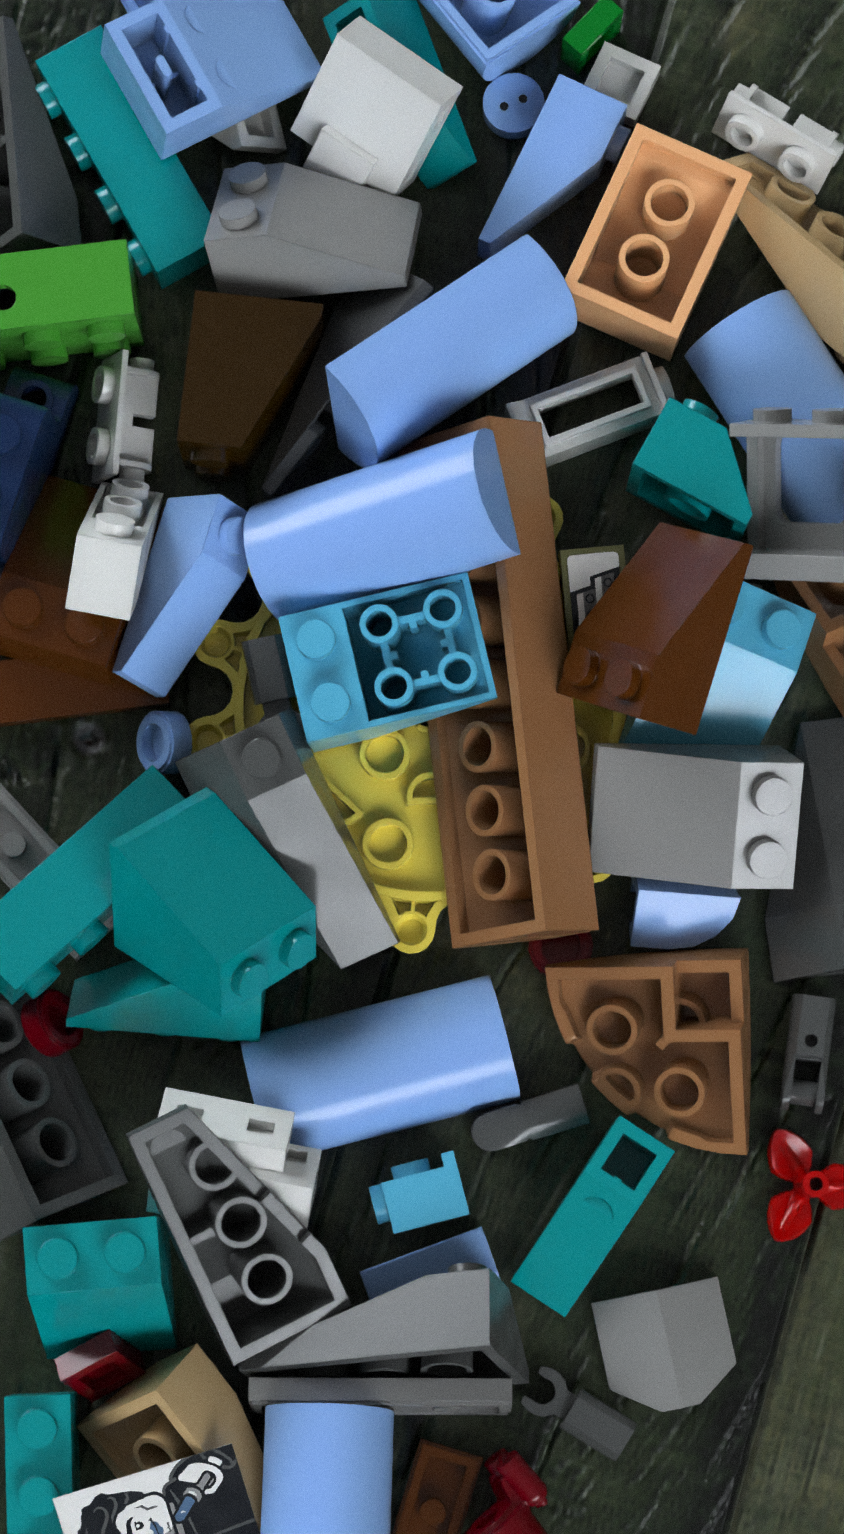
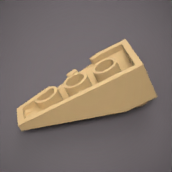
(799, 244)
(174, 1414)

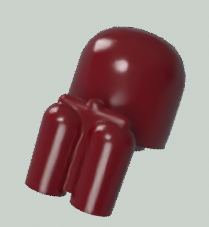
(516, 1491)

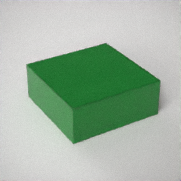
(590, 33)

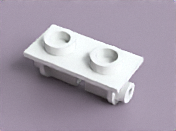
(755, 125)
(121, 394)

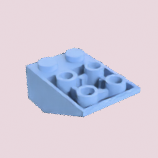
(205, 65)

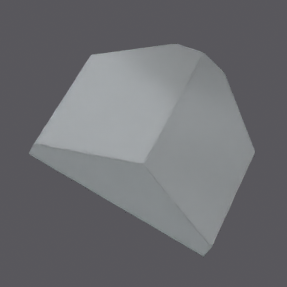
(665, 1344)

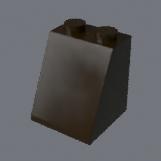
(242, 377)

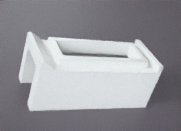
(652, 388)

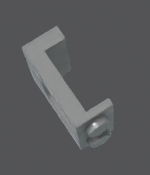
(786, 547)

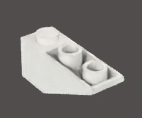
(113, 549)

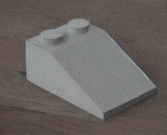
(307, 234)
(696, 813)

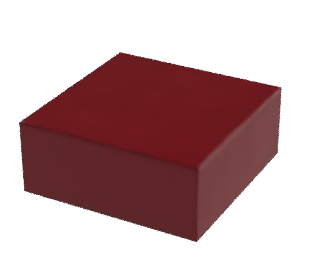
(100, 1365)

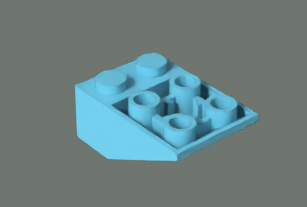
(387, 661)

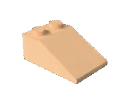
(654, 240)

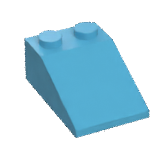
(750, 678)

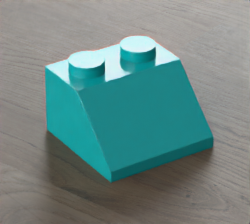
(692, 471)

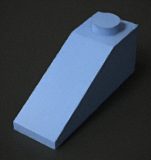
(559, 159)
(184, 589)

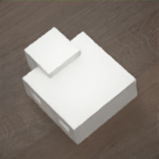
(373, 110)
(260, 1141)

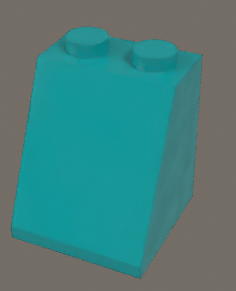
(208, 904)
(99, 1280)

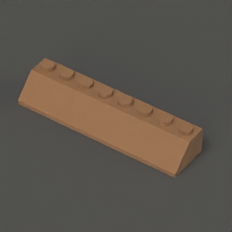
(512, 764)

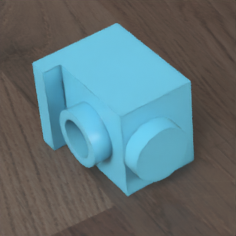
(420, 1195)

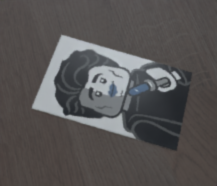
(178, 1497)

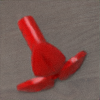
(791, 1160)

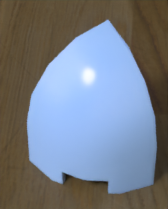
(678, 913)

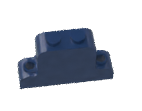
(28, 447)

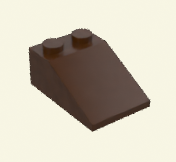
(36, 588)
(659, 629)

